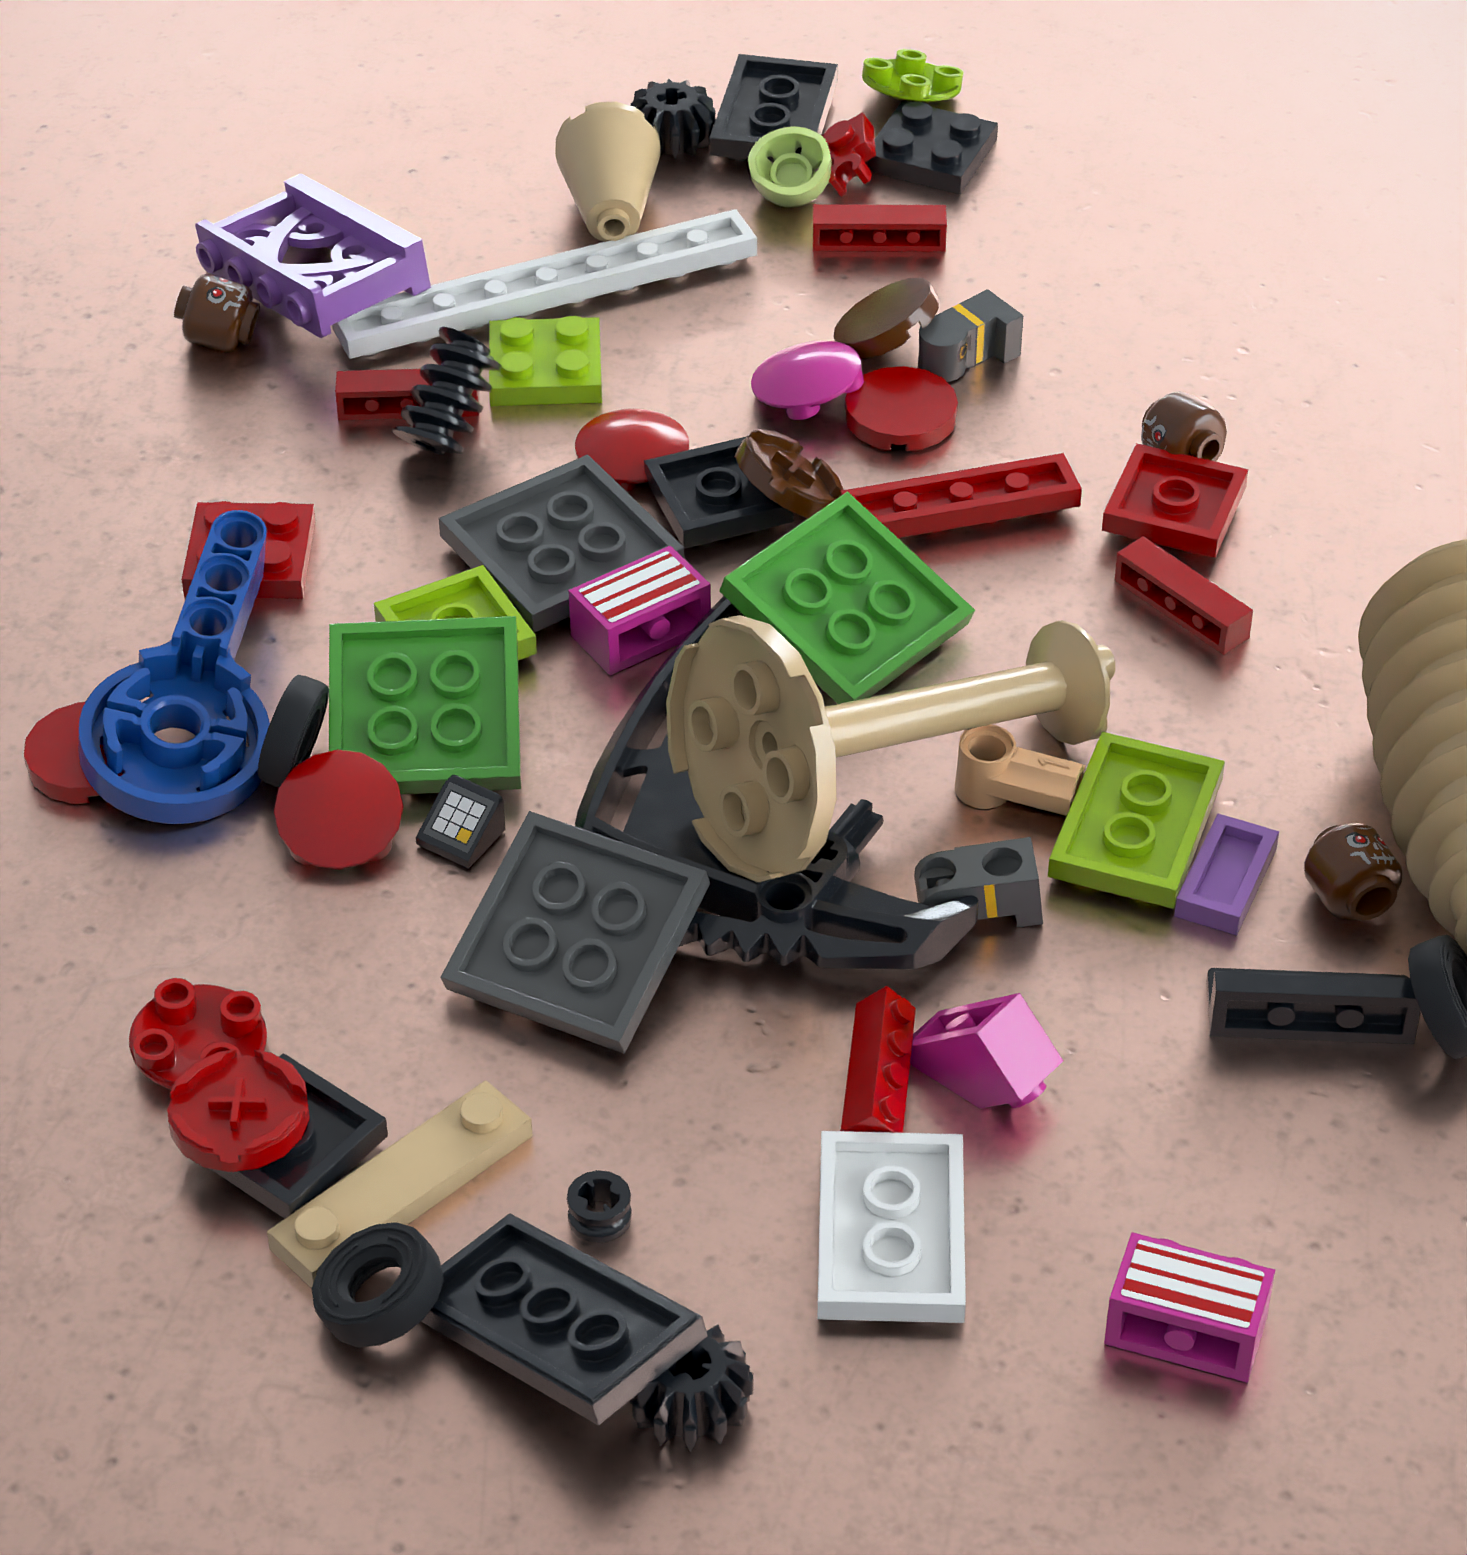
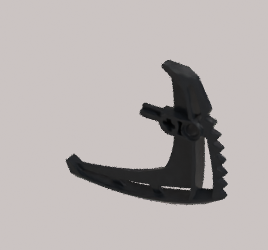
(787, 917)

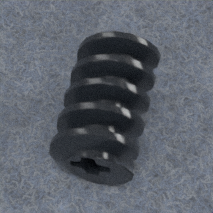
(447, 393)

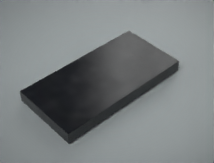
(560, 1318)

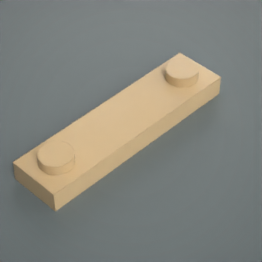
(404, 1177)

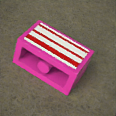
(638, 609)
(1189, 1306)

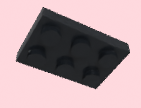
(771, 96)

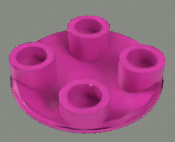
(807, 376)

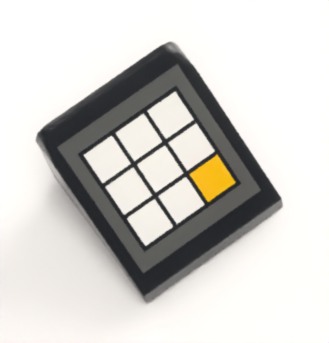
(462, 821)

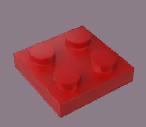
(1175, 500)
(287, 544)

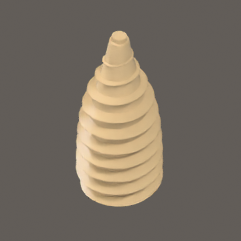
(1417, 714)

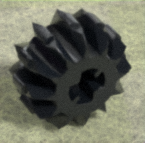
(679, 113)
(698, 1393)

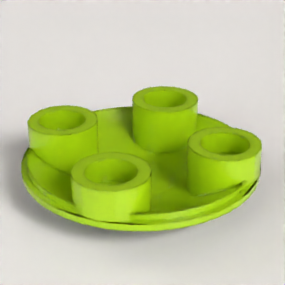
(912, 77)

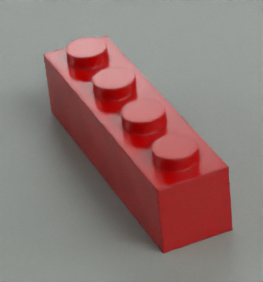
(879, 228)
(378, 393)
(1183, 595)
(879, 1064)

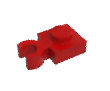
(850, 146)

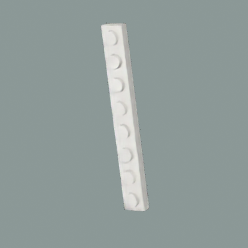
(548, 282)

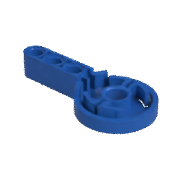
(190, 688)

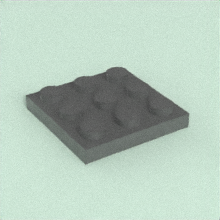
(554, 536)
(576, 931)

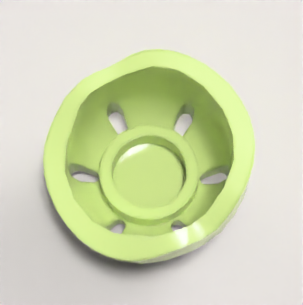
(792, 176)

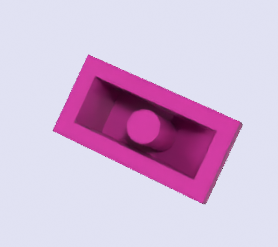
(987, 1052)

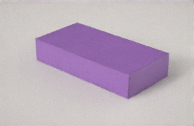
(1226, 874)

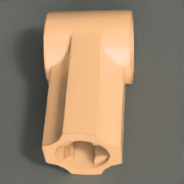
(997, 771)

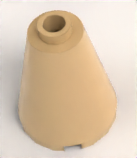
(608, 166)

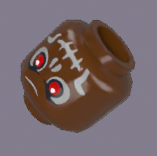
(217, 313)
(1184, 426)
(1353, 872)

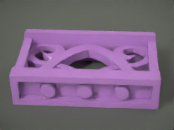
(309, 215)

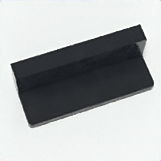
(1312, 1006)

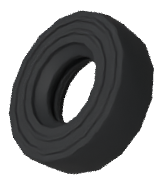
(293, 729)
(1440, 990)
(398, 1307)

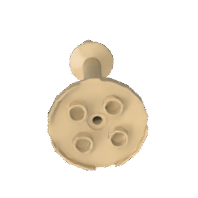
(767, 746)

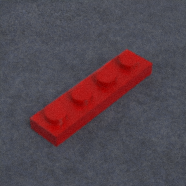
(972, 495)

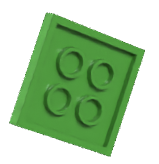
(848, 599)
(429, 699)

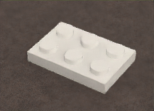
(891, 1227)

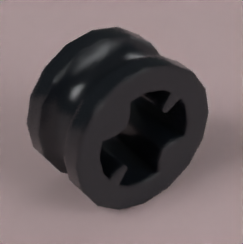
(595, 1187)

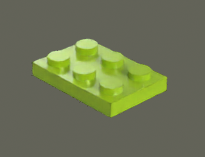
(1136, 819)

